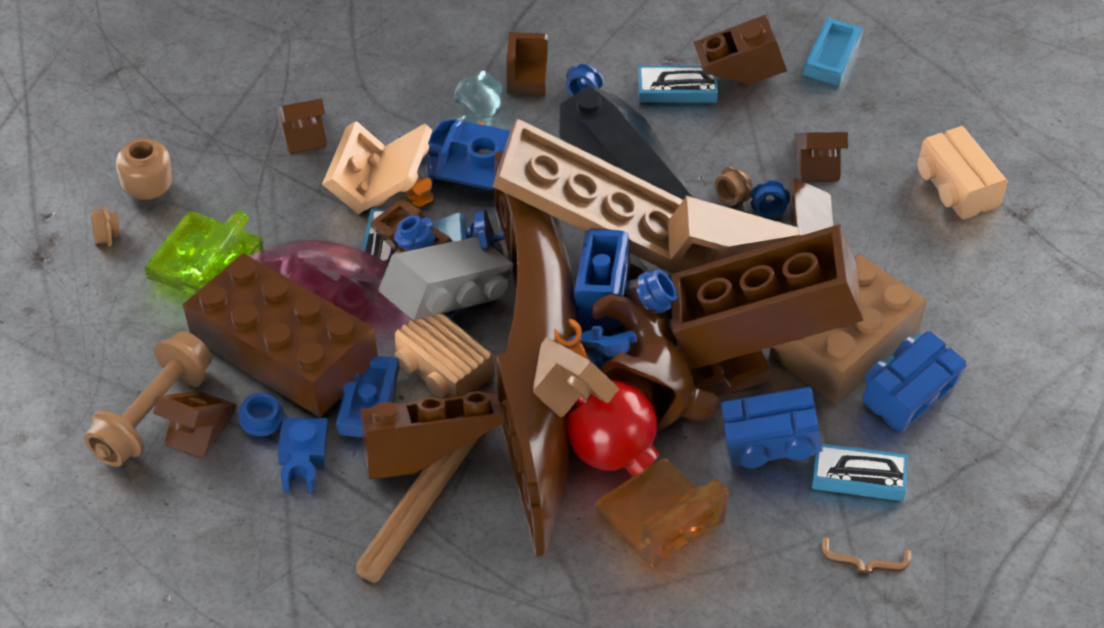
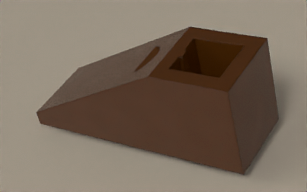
(417, 434)

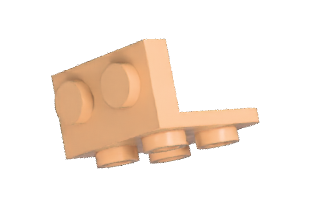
(368, 172)

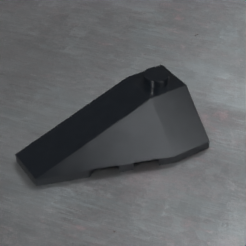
(619, 136)

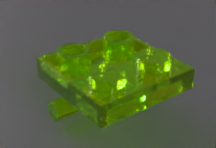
(201, 250)

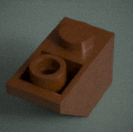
(742, 52)

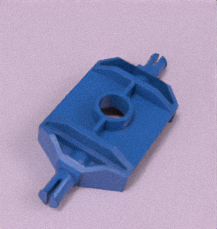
(454, 151)

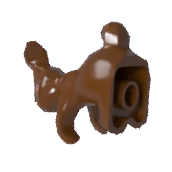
(654, 360)

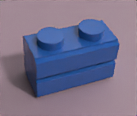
(601, 272)
(913, 380)
(771, 427)

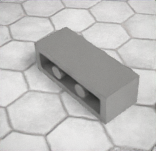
(445, 278)

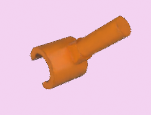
(419, 193)
(575, 344)

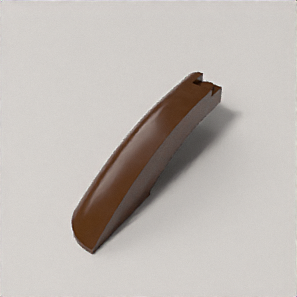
(543, 302)

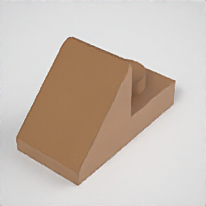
(566, 376)

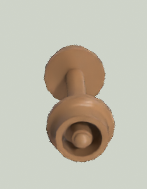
(115, 437)

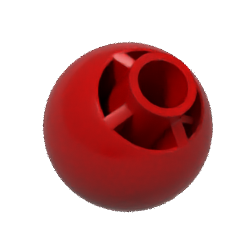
(616, 431)

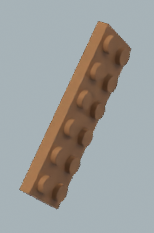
(587, 192)

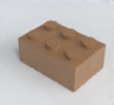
(842, 357)

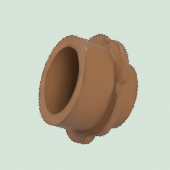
(733, 186)
(104, 226)

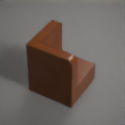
(527, 63)

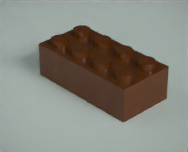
(766, 297)
(281, 333)

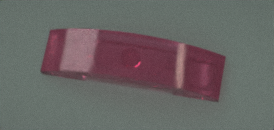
(329, 257)

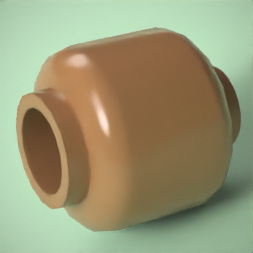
(144, 169)

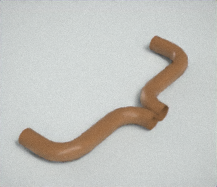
(861, 568)

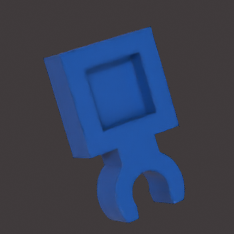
(301, 448)

